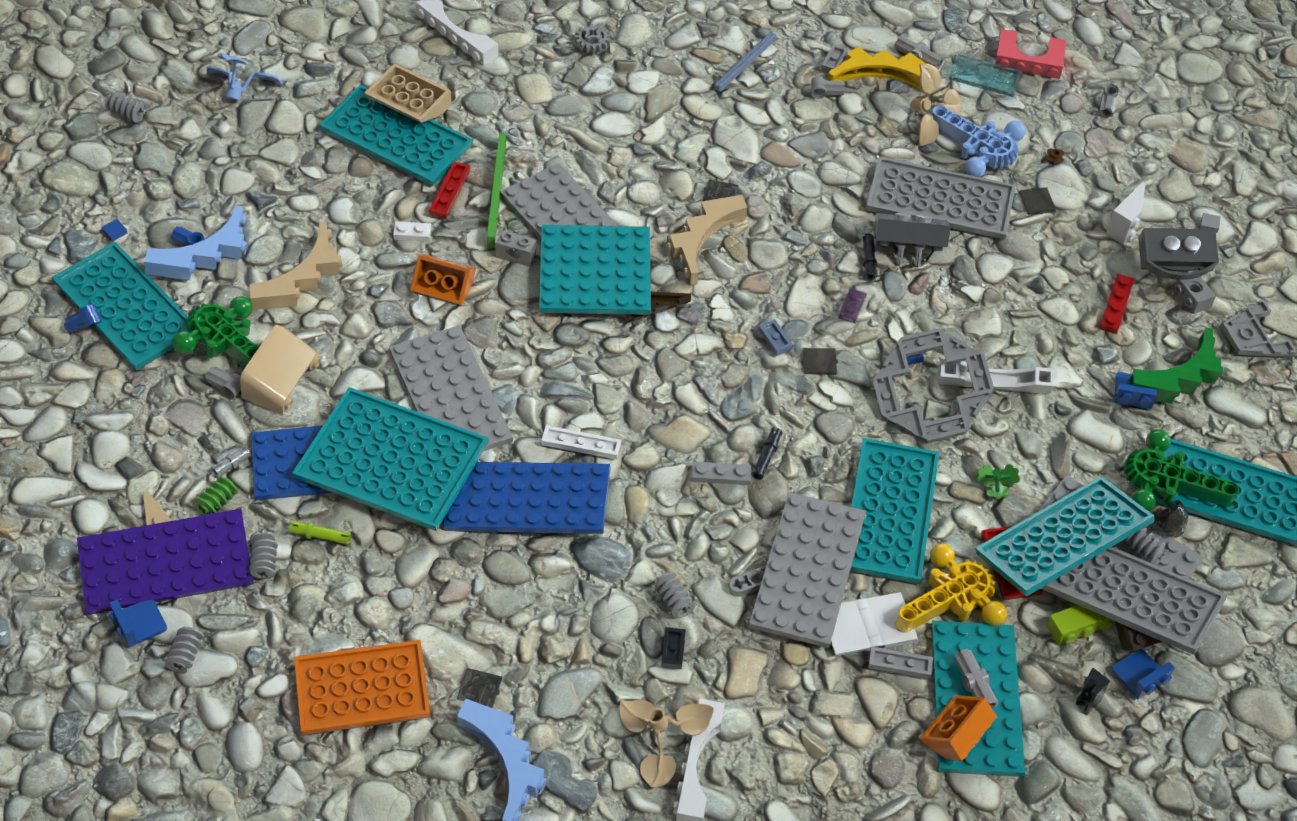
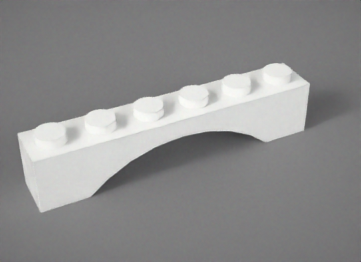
(477, 46)
(1023, 380)
(692, 799)

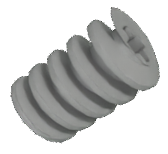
(125, 106)
(1147, 547)
(263, 556)
(674, 595)
(183, 649)

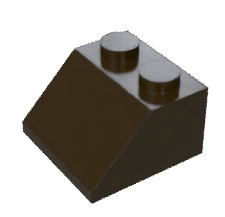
(1133, 639)

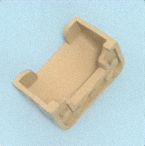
(277, 370)

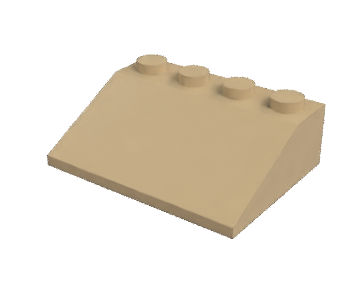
(410, 94)

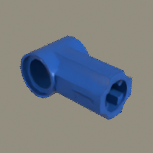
(185, 237)
(86, 317)

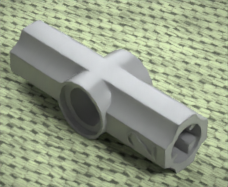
(919, 50)
(974, 678)

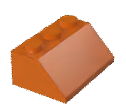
(442, 279)
(959, 727)

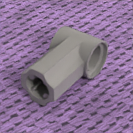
(822, 87)
(1108, 100)
(226, 382)

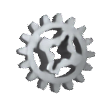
(592, 38)

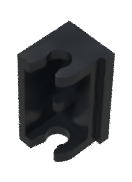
(1093, 690)

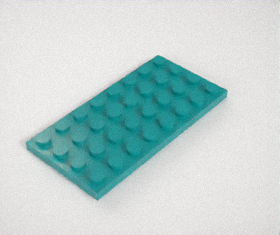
(413, 147)
(132, 307)
(897, 493)
(1264, 499)
(1064, 535)
(994, 648)

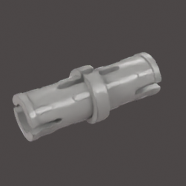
(231, 461)

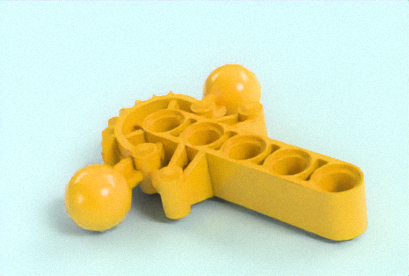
(958, 590)

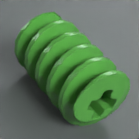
(214, 495)

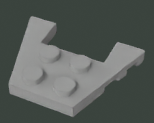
(1250, 338)

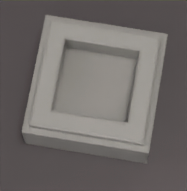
(1210, 221)

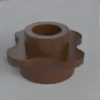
(1055, 156)

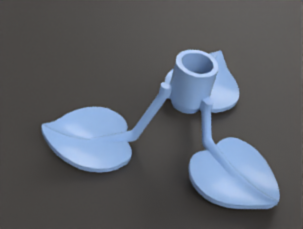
(234, 88)

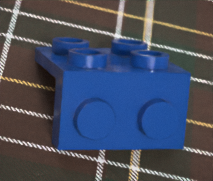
(1131, 394)
(137, 621)
(1141, 673)

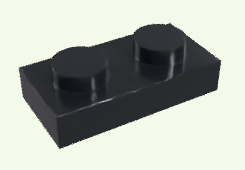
(673, 648)

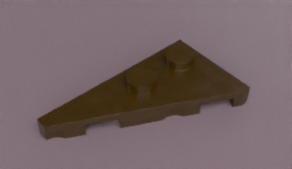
(662, 301)

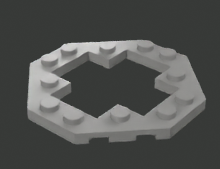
(911, 418)

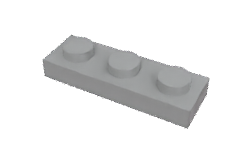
(721, 473)
(900, 662)

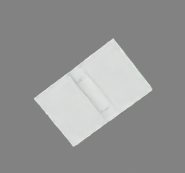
(870, 624)

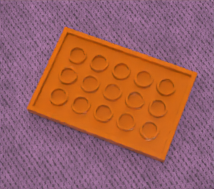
(361, 687)

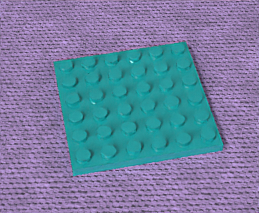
(595, 269)

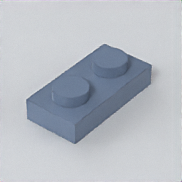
(775, 337)

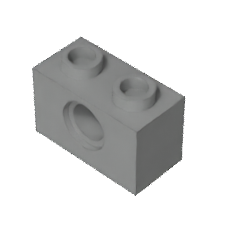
(516, 248)
(1195, 294)

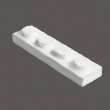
(581, 442)

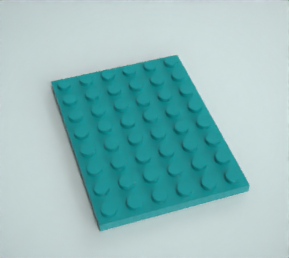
(391, 458)

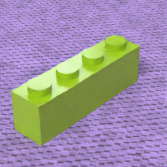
(1075, 623)

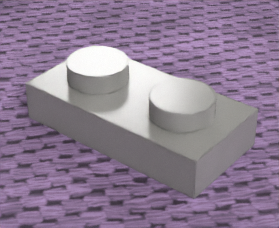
(834, 57)

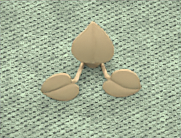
(929, 80)
(639, 713)

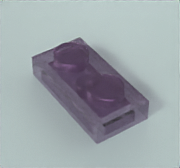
(852, 305)

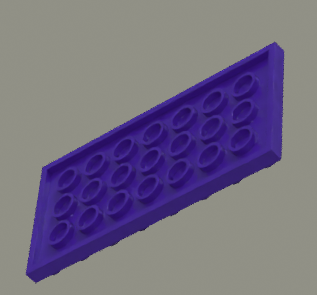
(164, 561)

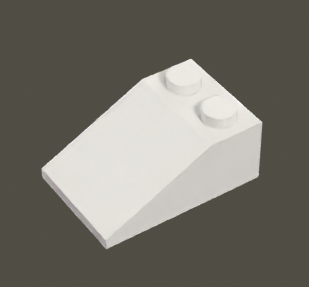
(1126, 216)

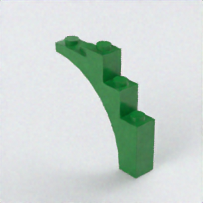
(1185, 377)

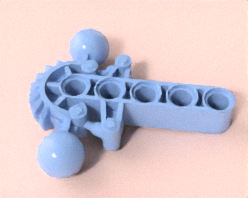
(990, 146)

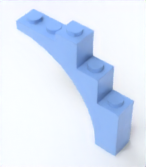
(205, 254)
(496, 731)

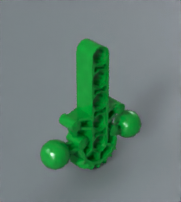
(218, 325)
(1152, 470)

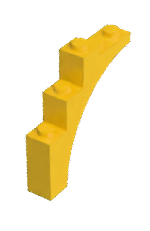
(882, 64)

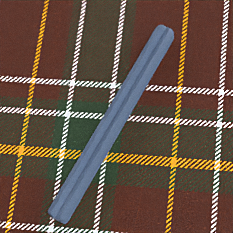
(745, 61)

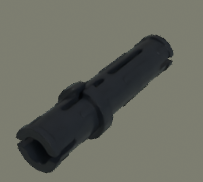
(869, 261)
(769, 447)

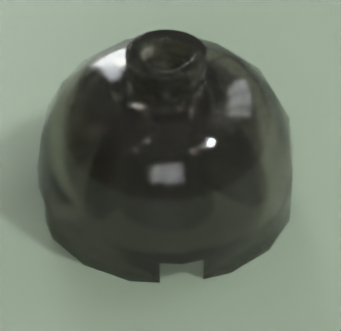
(1171, 520)

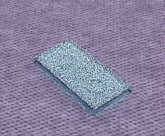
(985, 75)

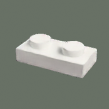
(412, 231)

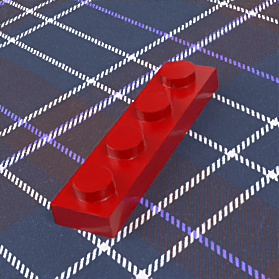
(449, 190)
(1116, 303)

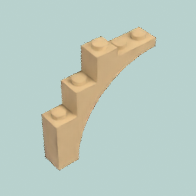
(712, 217)
(305, 277)

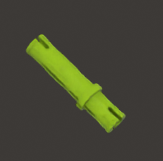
(310, 530)

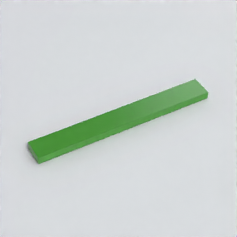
(497, 185)

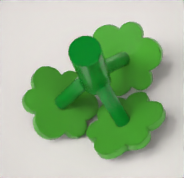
(989, 476)

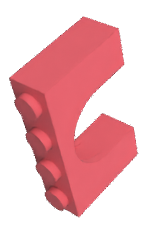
(1047, 65)

